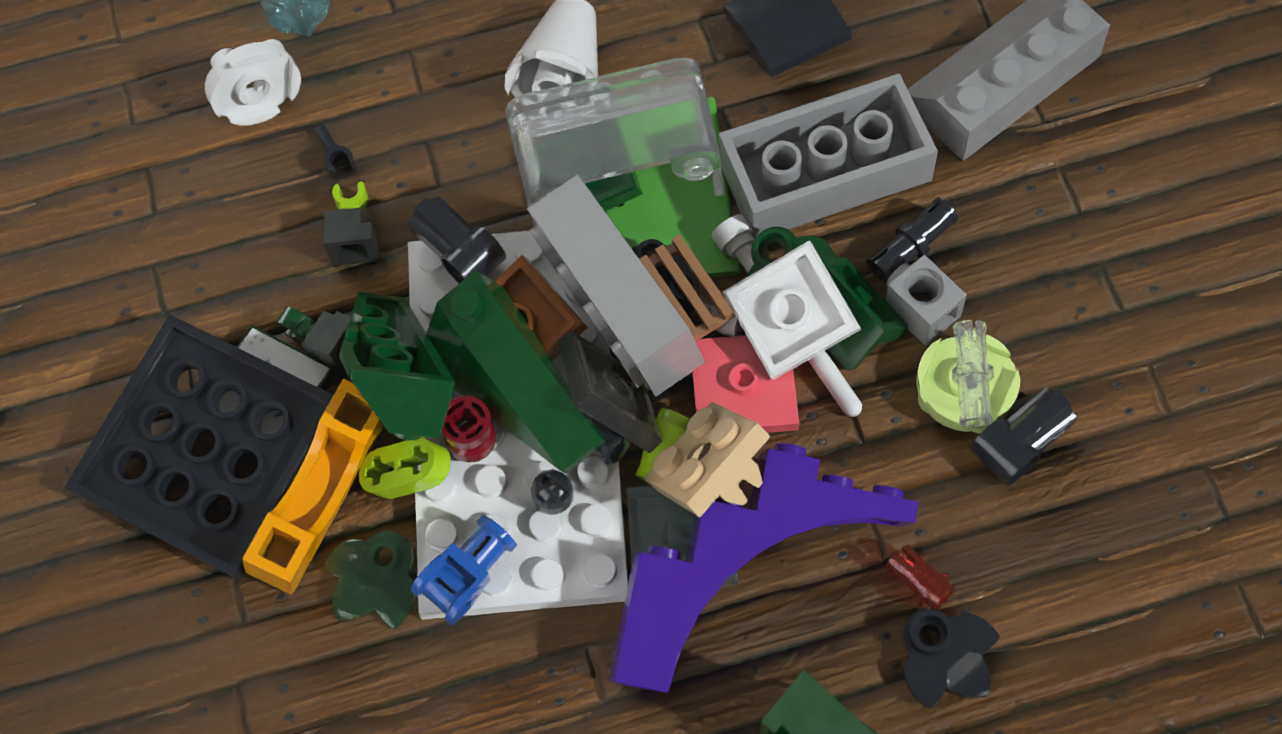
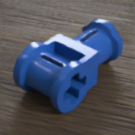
(463, 570)

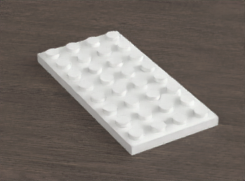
(557, 557)

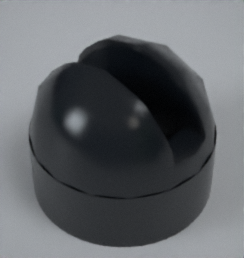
(545, 499)

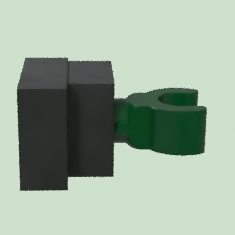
(319, 338)

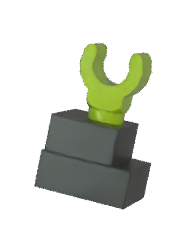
(346, 233)

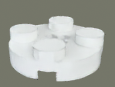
(234, 69)

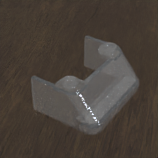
(616, 128)

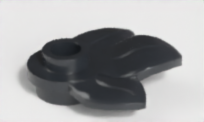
(953, 661)

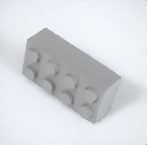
(827, 155)
(614, 287)

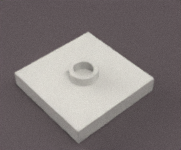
(791, 310)

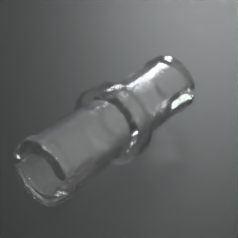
(972, 373)

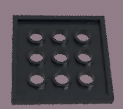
(153, 391)

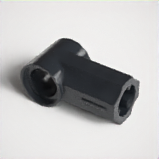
(455, 240)
(1016, 443)

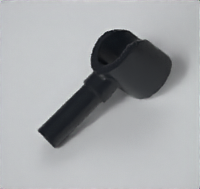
(333, 151)

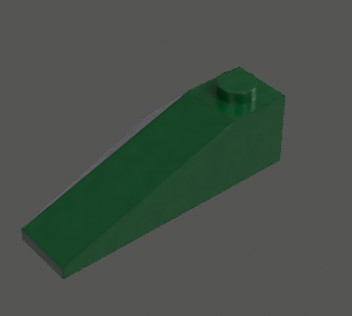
(396, 367)
(507, 368)

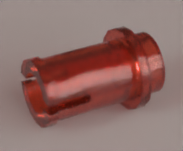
(921, 578)

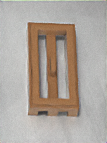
(664, 256)

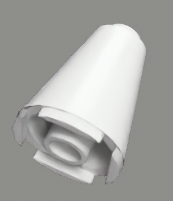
(557, 50)

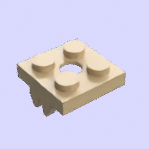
(709, 460)

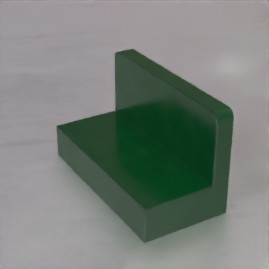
(874, 315)

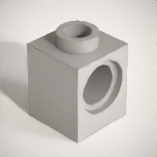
(928, 318)

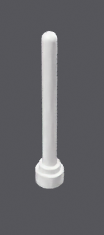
(736, 239)

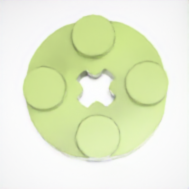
(939, 392)

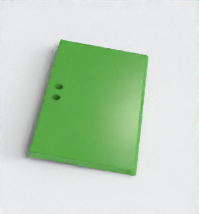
(677, 207)

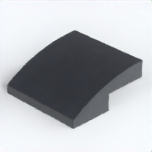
(787, 31)

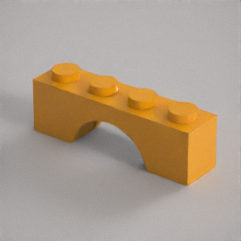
(304, 514)

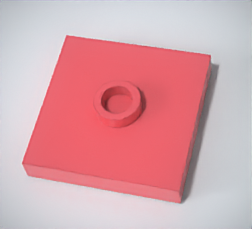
(741, 384)

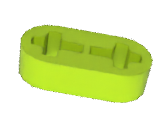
(404, 479)

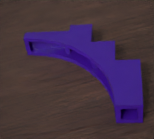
(670, 593)

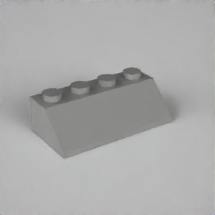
(1008, 71)

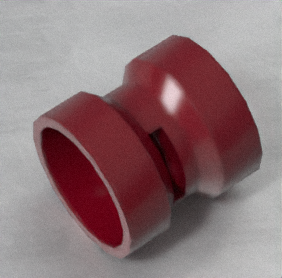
(469, 441)

